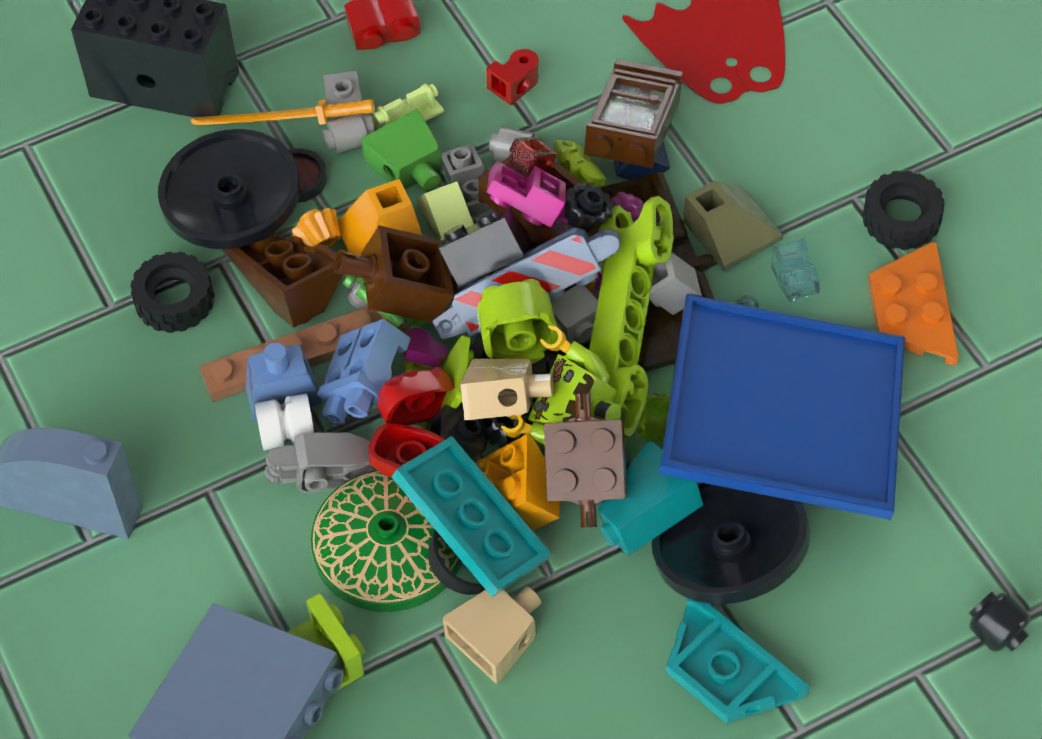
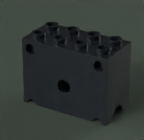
(174, 42)

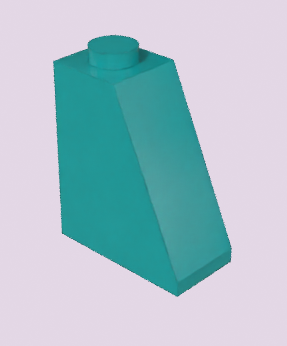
(651, 504)

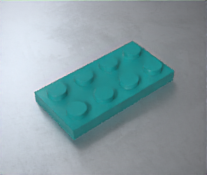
(471, 516)

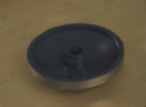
(229, 189)
(733, 546)

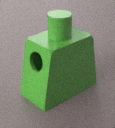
(405, 152)

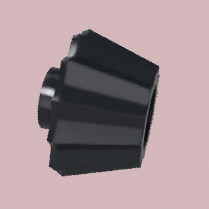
(587, 207)

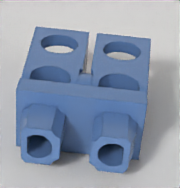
(360, 370)

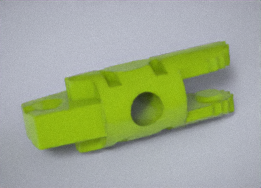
(581, 166)

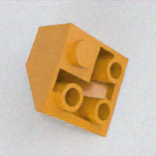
(383, 206)
(520, 477)

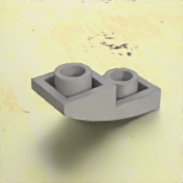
(465, 166)

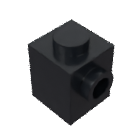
(468, 433)

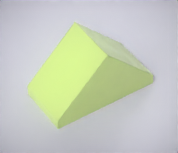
(445, 208)

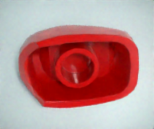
(414, 396)
(398, 444)

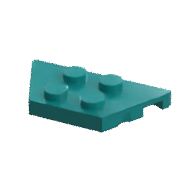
(728, 667)

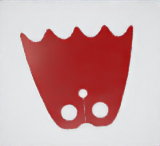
(711, 32)

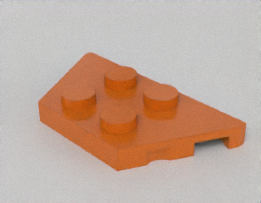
(913, 303)

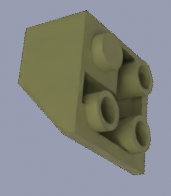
(728, 223)

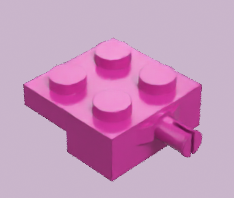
(538, 196)

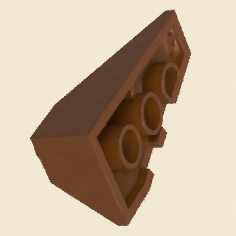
(289, 275)

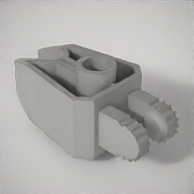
(319, 461)

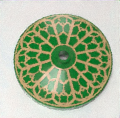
(375, 546)

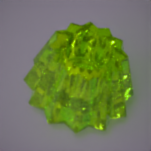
(654, 418)

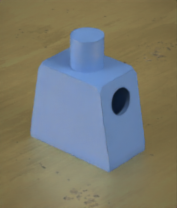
(279, 374)

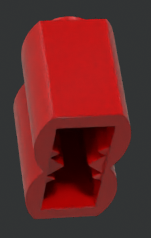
(380, 21)

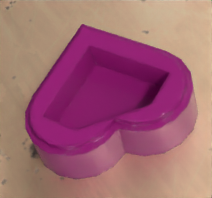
(424, 349)

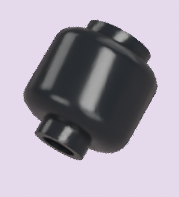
(999, 622)

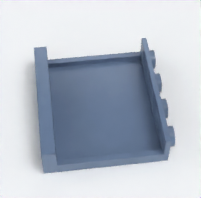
(241, 684)

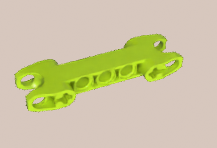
(625, 301)

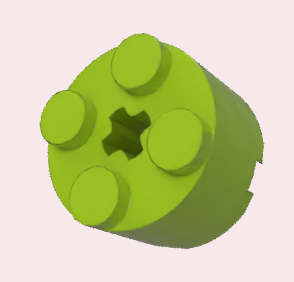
(515, 319)

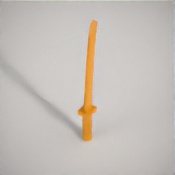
(322, 111)

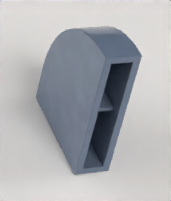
(69, 479)

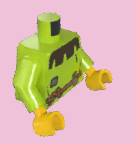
(572, 374)

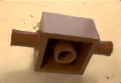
(401, 274)

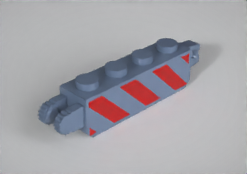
(555, 264)

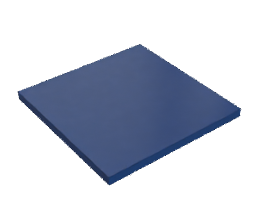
(785, 407)

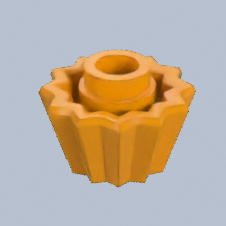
(318, 228)

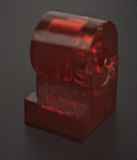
(526, 157)

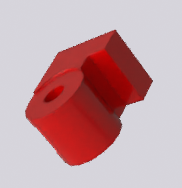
(514, 77)

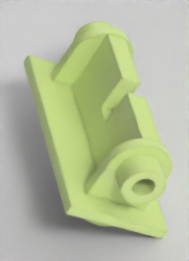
(420, 99)

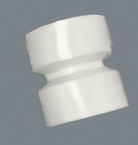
(283, 421)

